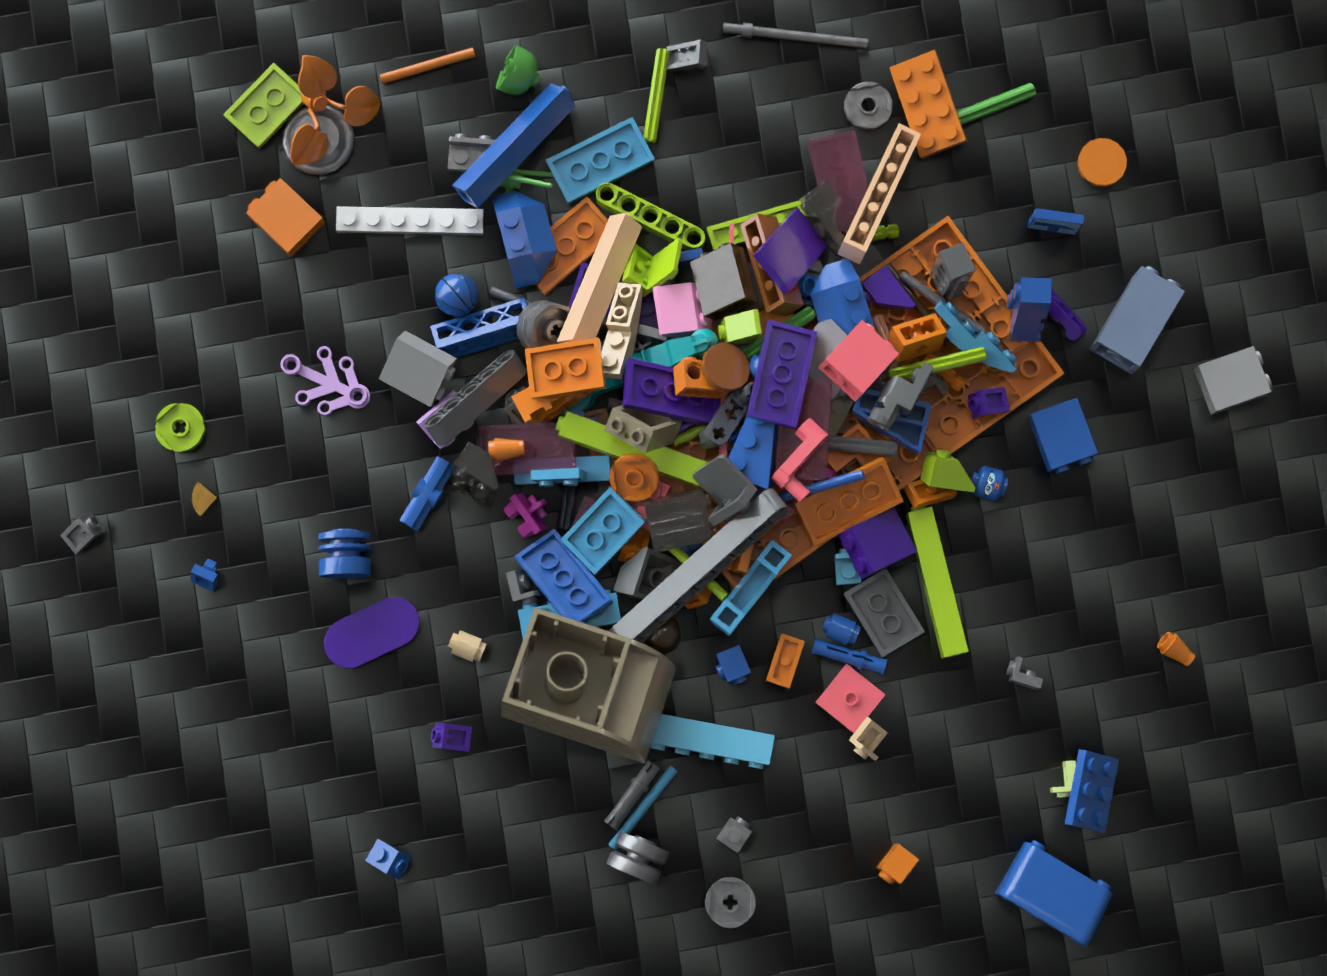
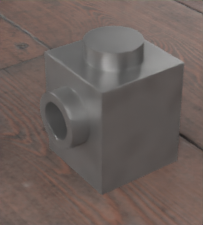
(735, 833)

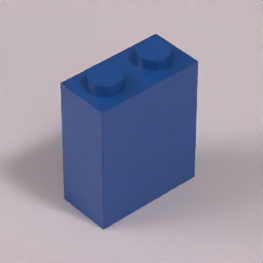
(1063, 436)

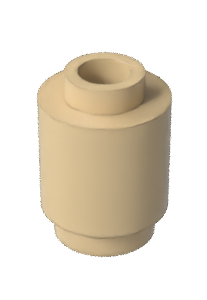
(467, 646)

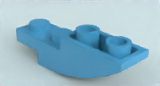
(962, 335)

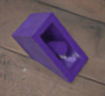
(886, 292)

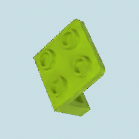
(652, 270)

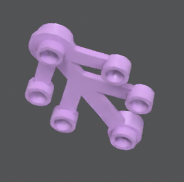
(329, 383)

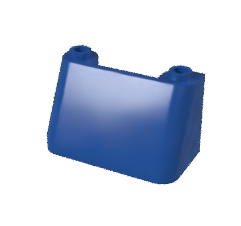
(1055, 893)

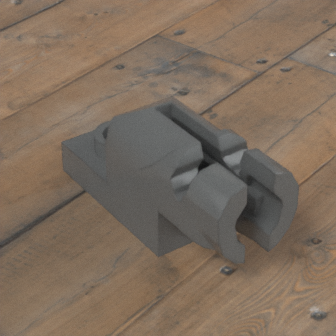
(899, 397)

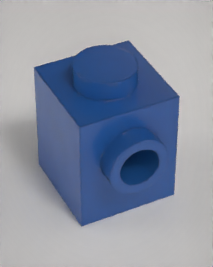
(732, 665)

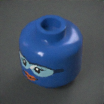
(989, 483)

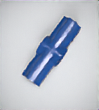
(427, 494)

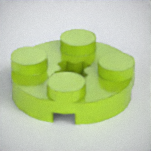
(180, 413)

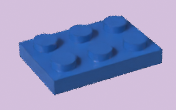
(1091, 791)

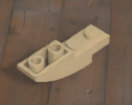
(622, 329)

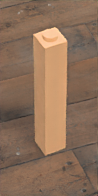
(601, 279)

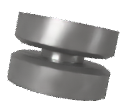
(541, 323)
(638, 857)

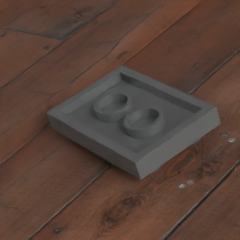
(883, 612)

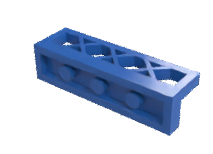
(483, 335)

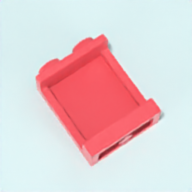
(858, 360)

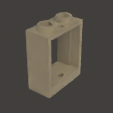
(640, 429)

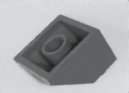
(644, 573)

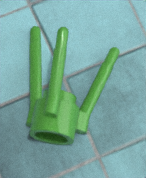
(516, 179)

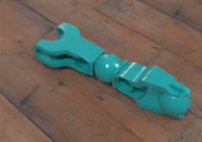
(664, 354)

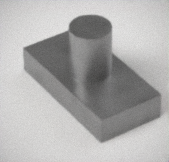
(687, 56)

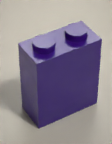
(877, 543)

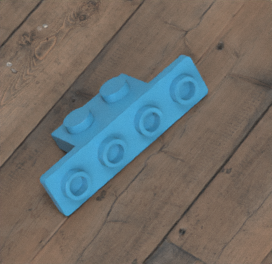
(587, 470)

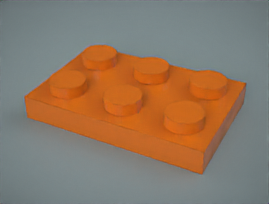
(565, 368)

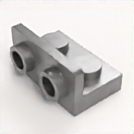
(466, 150)

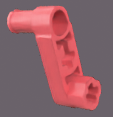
(784, 477)

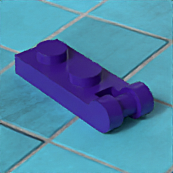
(1063, 314)

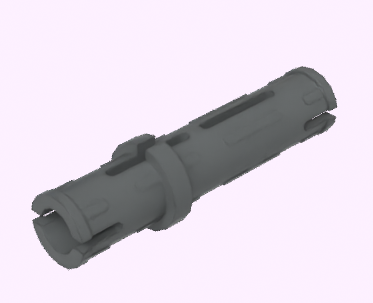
(632, 794)

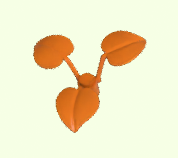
(313, 80)

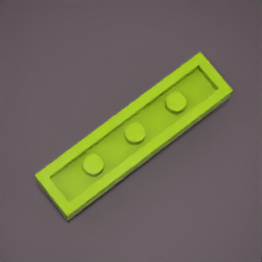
(719, 233)

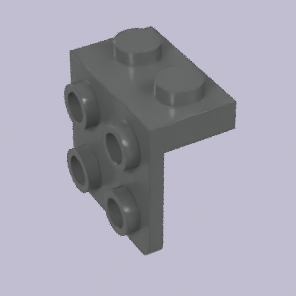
(726, 486)

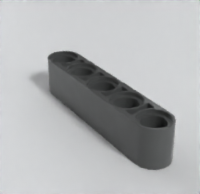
(475, 397)

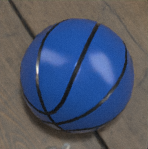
(456, 295)

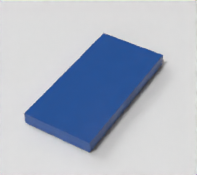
(563, 578)

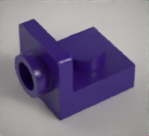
(988, 402)
(451, 737)

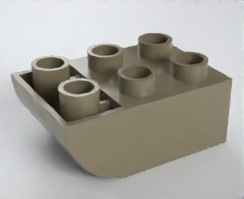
(588, 685)

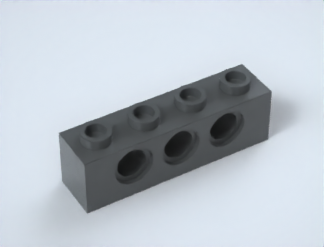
(952, 271)

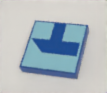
(1055, 221)

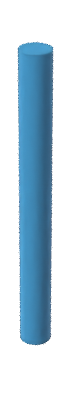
(645, 804)

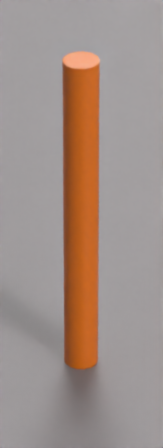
(427, 65)

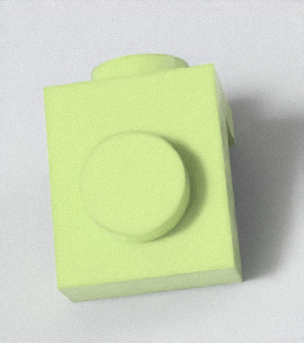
(1068, 771)

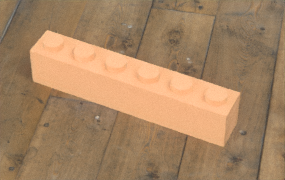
(879, 194)

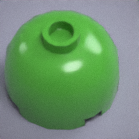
(519, 72)

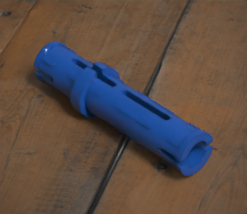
(849, 656)

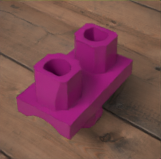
(530, 510)

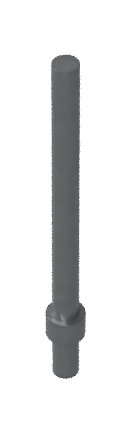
(748, 30)

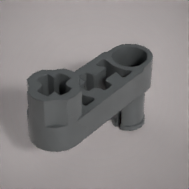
(719, 425)

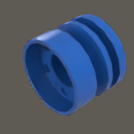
(344, 554)

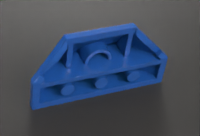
(525, 236)
(840, 296)

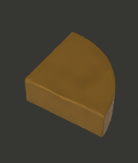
(202, 499)

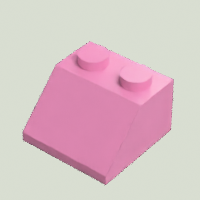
(679, 310)

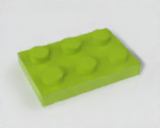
(265, 106)

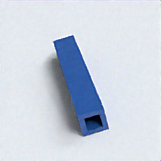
(514, 145)

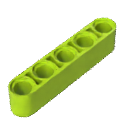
(642, 208)

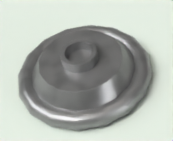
(339, 136)

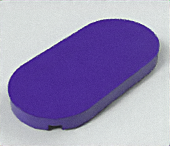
(371, 632)

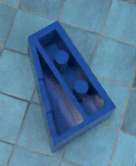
(1028, 305)
(906, 430)
(756, 452)

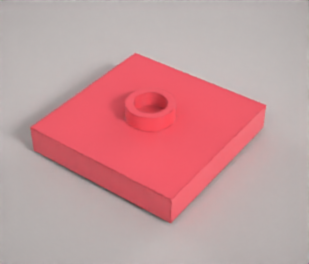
(850, 698)

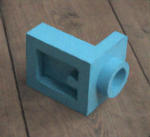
(845, 570)

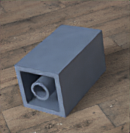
(1137, 319)

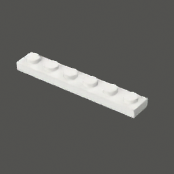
(409, 220)

